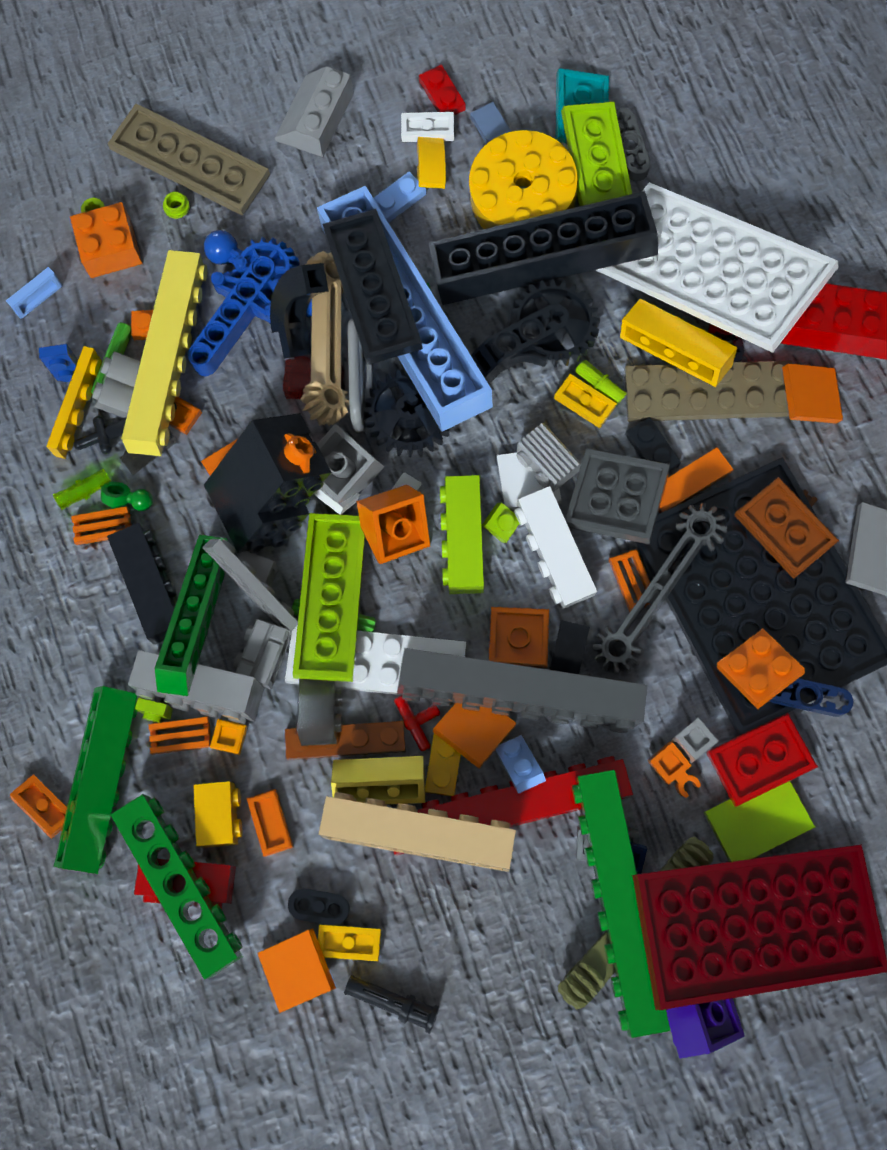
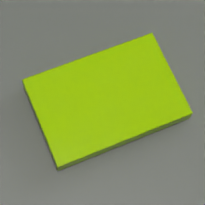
(759, 823)

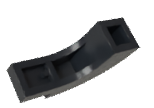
(290, 306)

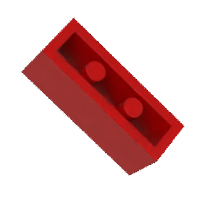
(217, 876)

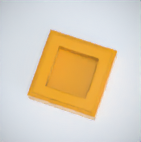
(228, 736)

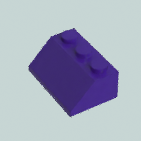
(704, 1027)

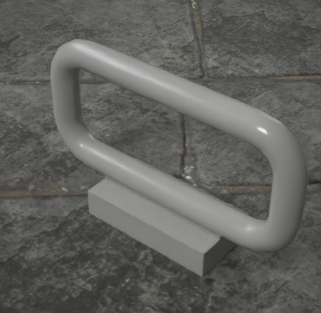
(357, 380)

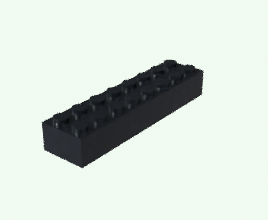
(544, 248)

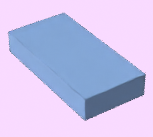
(34, 293)

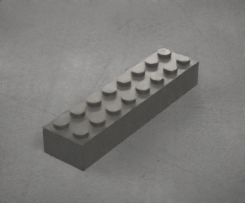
(521, 690)

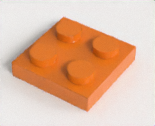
(760, 668)

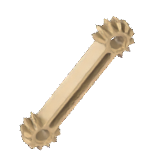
(324, 394)

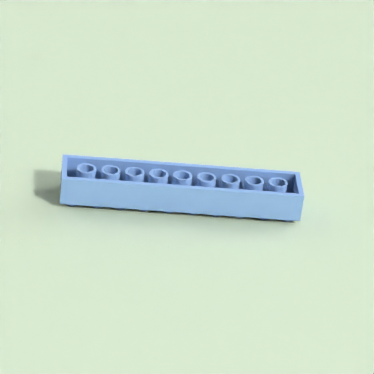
(443, 368)

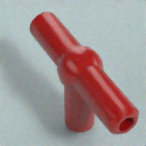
(413, 722)

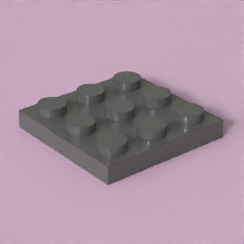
(617, 496)

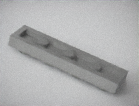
(244, 576)

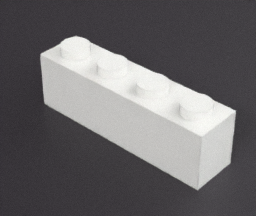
(555, 547)

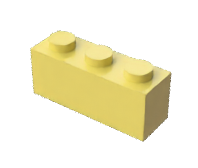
(384, 779)

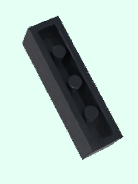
(145, 579)

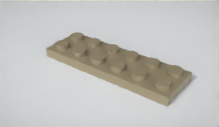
(189, 159)
(673, 394)

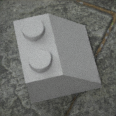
(349, 462)

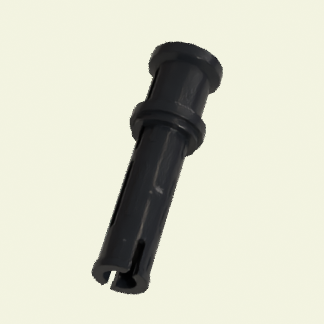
(356, 987)

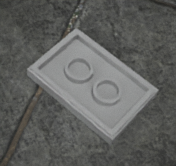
(869, 550)

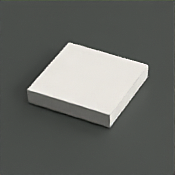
(517, 480)

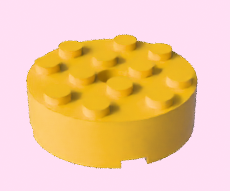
(519, 160)

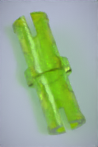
(81, 489)

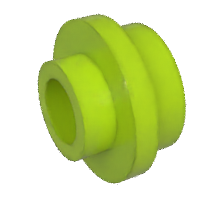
(173, 199)

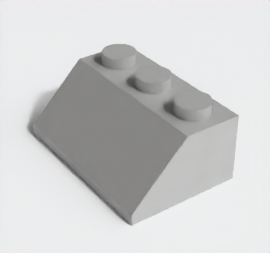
(316, 111)

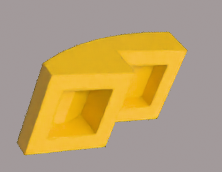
(431, 162)

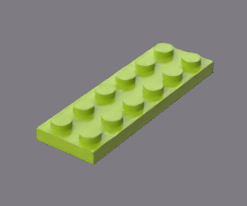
(329, 598)

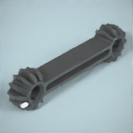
(660, 587)

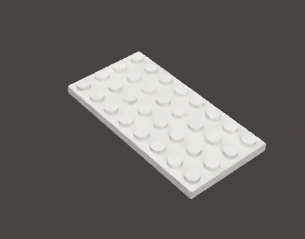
(726, 270)

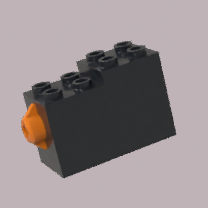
(267, 482)

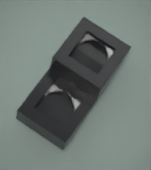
(569, 647)

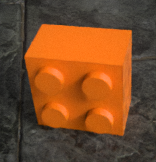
(106, 240)

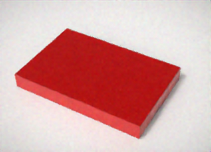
(761, 759)

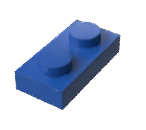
(59, 361)

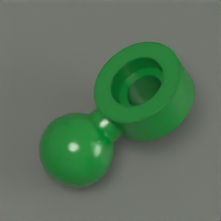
(118, 494)

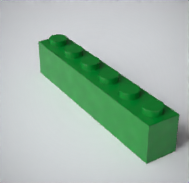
(96, 780)

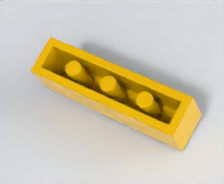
(678, 342)

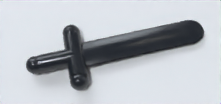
(102, 434)

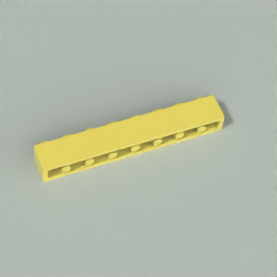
(164, 354)

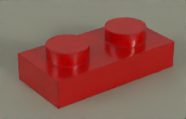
(442, 91)

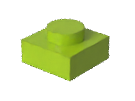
(501, 522)
(153, 710)

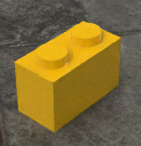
(217, 814)

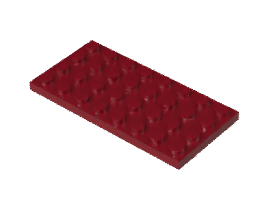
(758, 925)

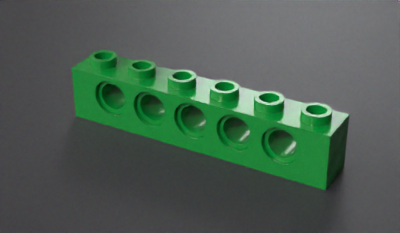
(189, 622)
(130, 822)

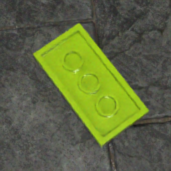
(597, 151)

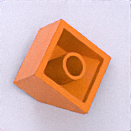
(394, 523)

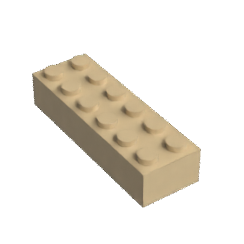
(417, 833)

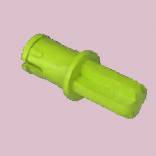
(600, 381)

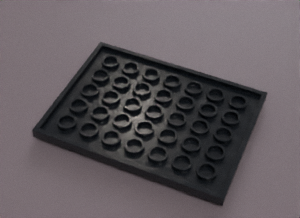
(744, 589)

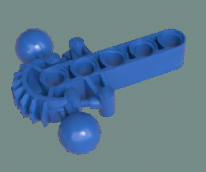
(223, 249)

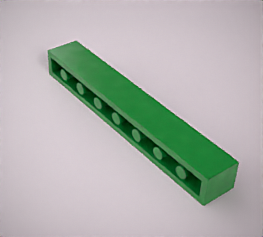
(613, 868)

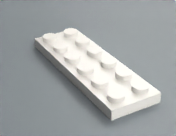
(380, 658)

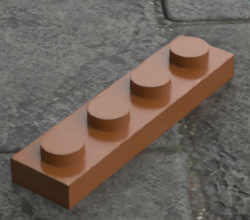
(353, 740)

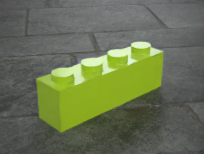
(463, 535)

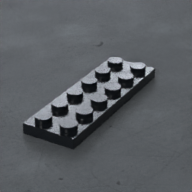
(372, 287)

